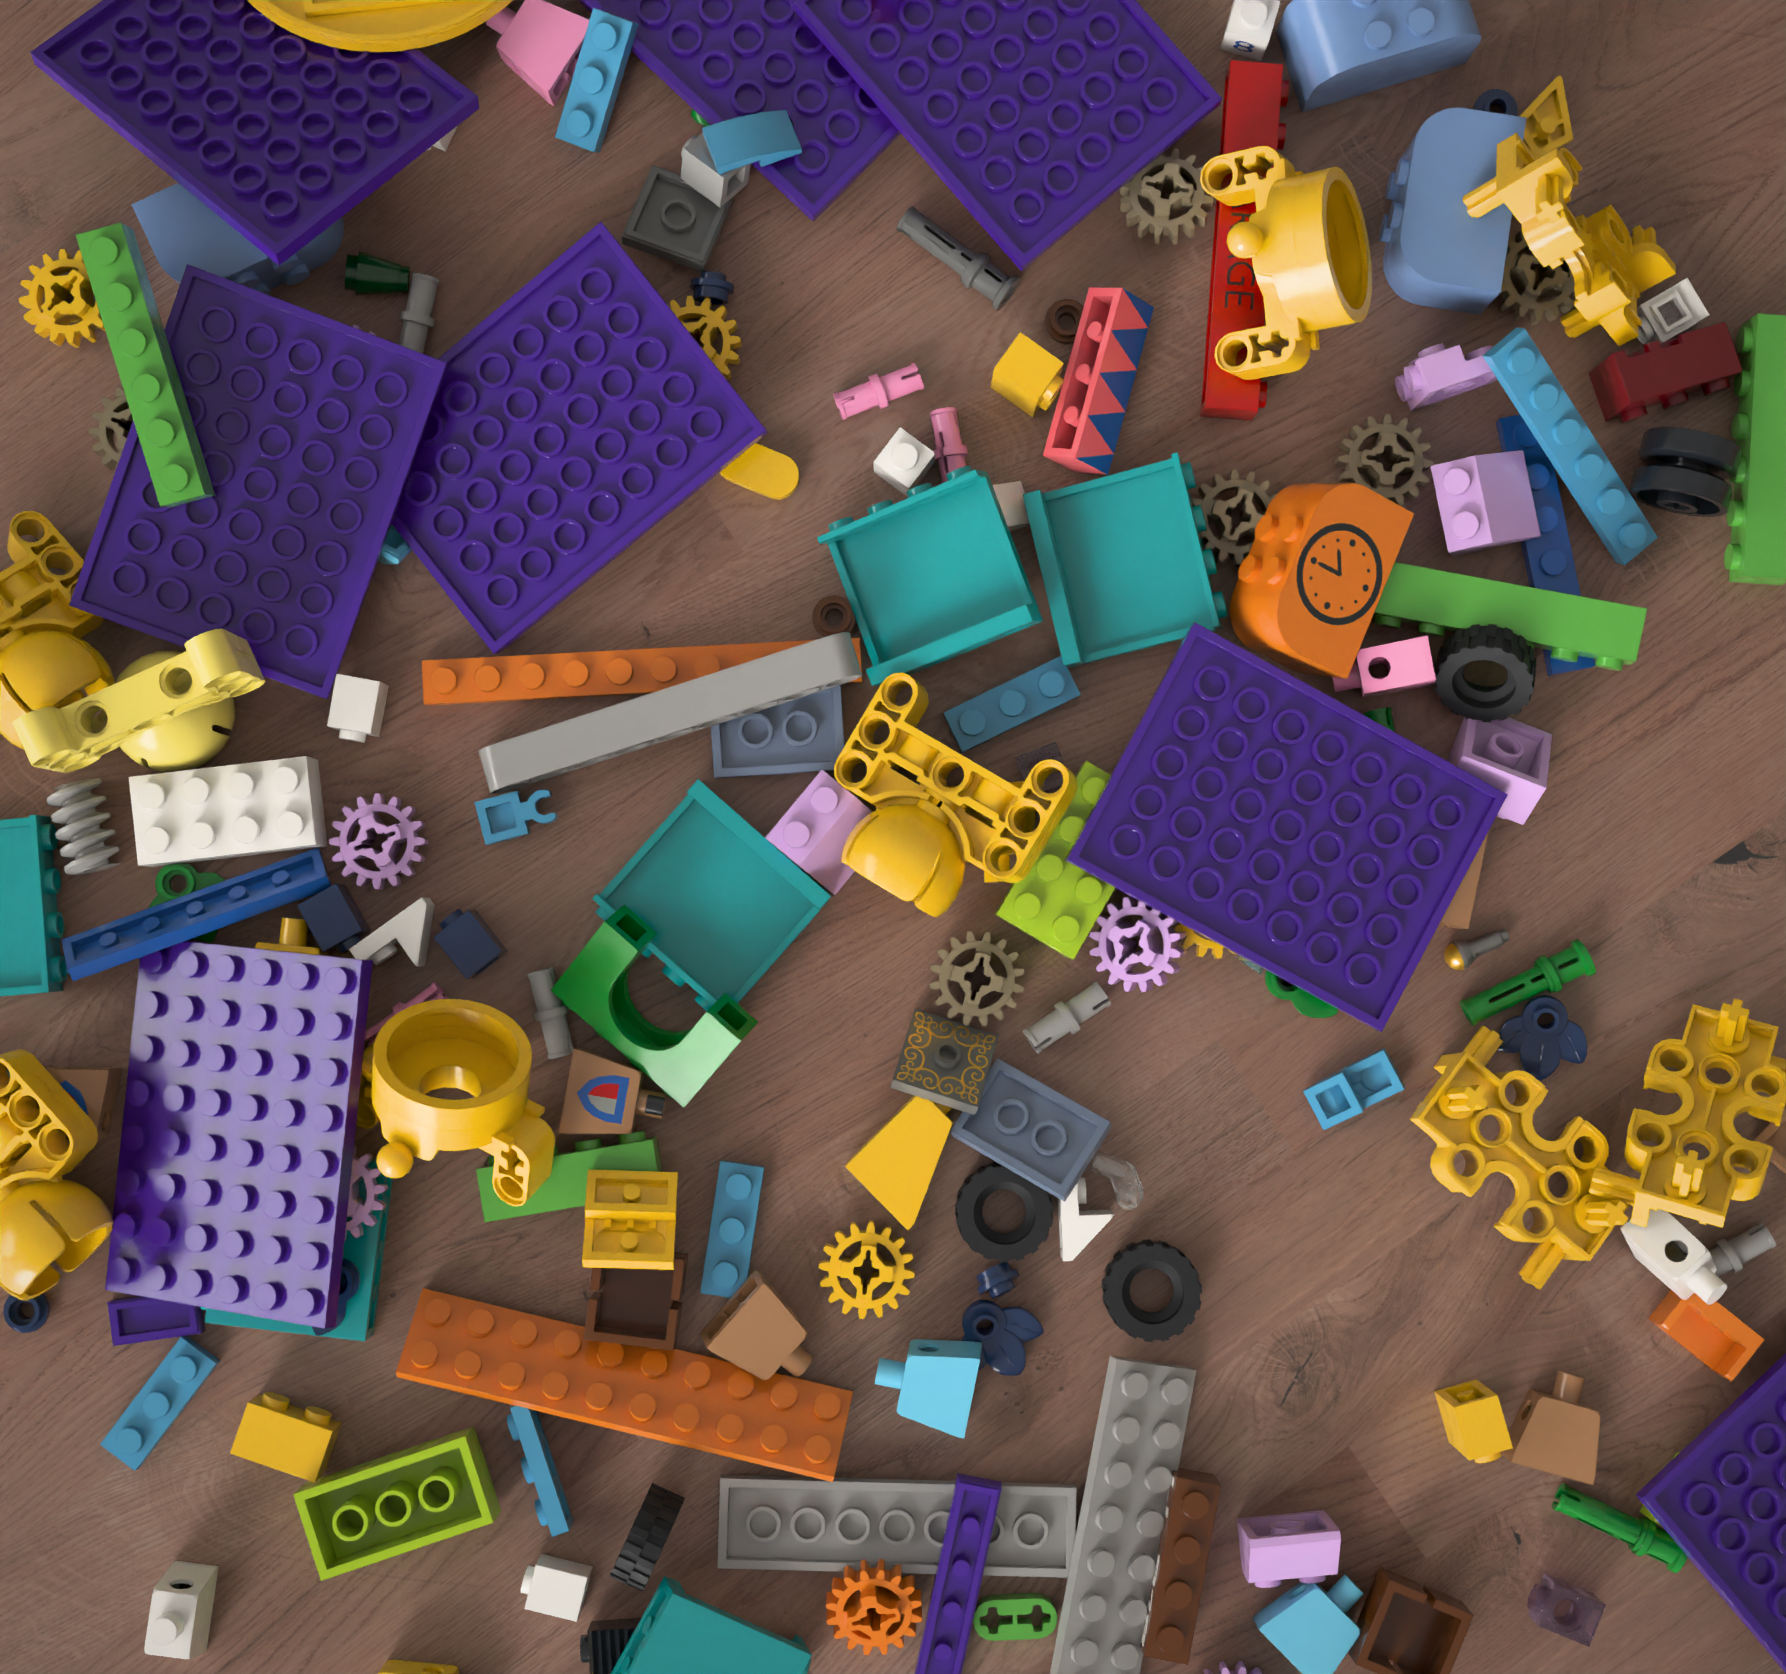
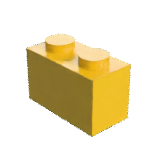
(1028, 376)
(1474, 1421)
(286, 1436)

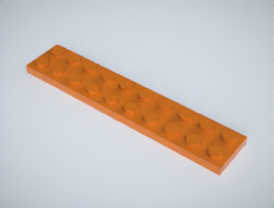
(625, 1387)

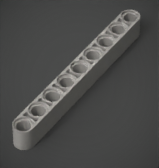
(670, 713)

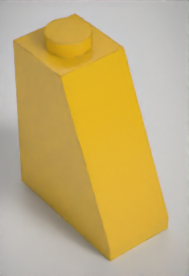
(903, 1157)

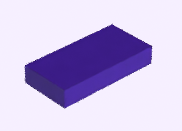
(151, 1319)

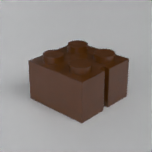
(637, 1305)
(1409, 1626)

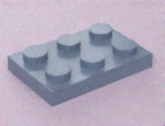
(782, 739)
(1032, 1130)

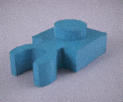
(508, 817)

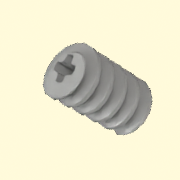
(82, 827)

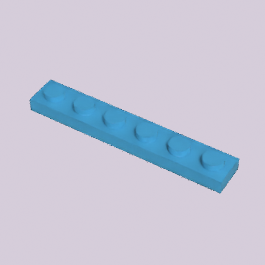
(1570, 445)

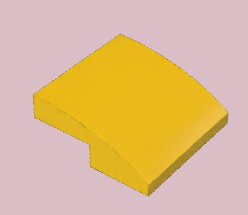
(630, 1219)

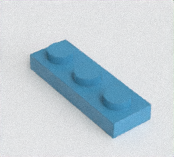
(596, 80)
(1011, 704)
(732, 1227)
(160, 1402)
(540, 1468)

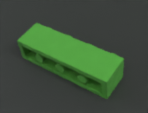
(569, 1174)

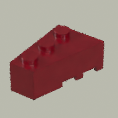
(1665, 373)

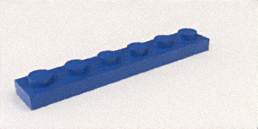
(1548, 557)
(195, 914)

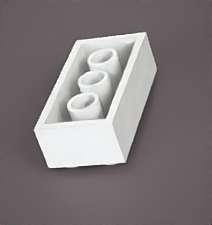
(228, 811)

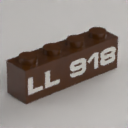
(1180, 1566)

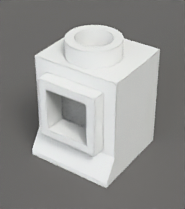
(1670, 313)

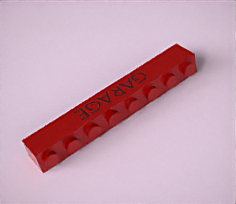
(1235, 301)

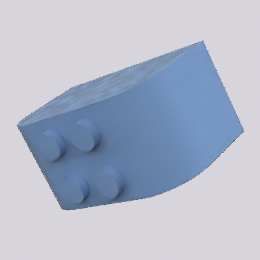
(1367, 45)
(190, 233)
(1431, 242)

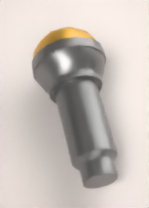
(1461, 954)

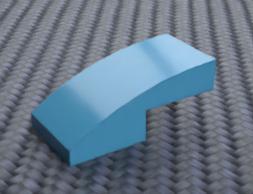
(751, 138)
(1354, 1088)

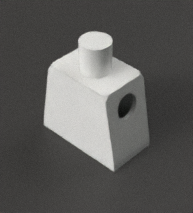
(1675, 1256)
(181, 1617)

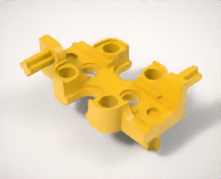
(1603, 257)
(1451, 1115)
(1706, 1117)

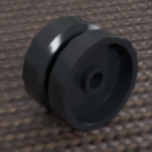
(1686, 471)

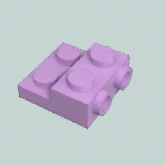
(1442, 375)

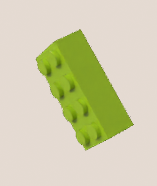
(1056, 898)
(397, 1503)

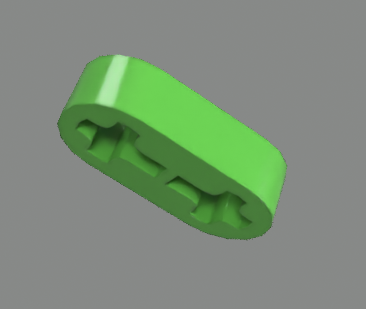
(1014, 1627)

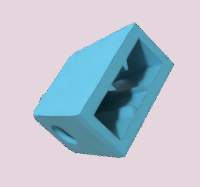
(934, 1382)
(1312, 1624)

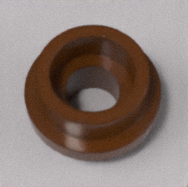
(1061, 308)
(829, 604)

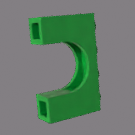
(599, 993)

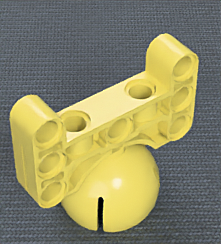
(154, 710)

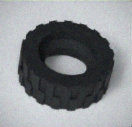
(1489, 644)
(1002, 1245)
(1175, 1315)
(647, 1537)

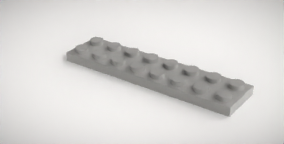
(1122, 1516)
(903, 1521)

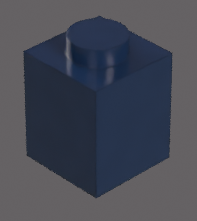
(334, 919)
(469, 942)

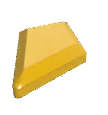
(1548, 120)

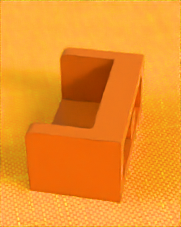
(1707, 1332)

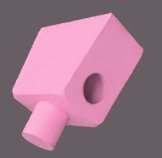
(540, 45)
(1407, 663)

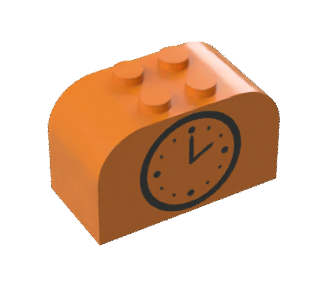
(1317, 575)

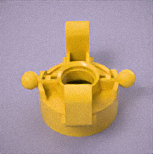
(1304, 251)
(465, 1049)

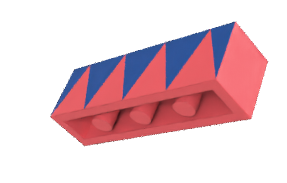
(1098, 380)

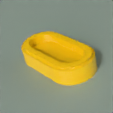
(764, 472)

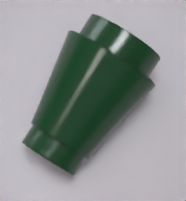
(375, 275)

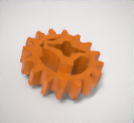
(877, 1609)

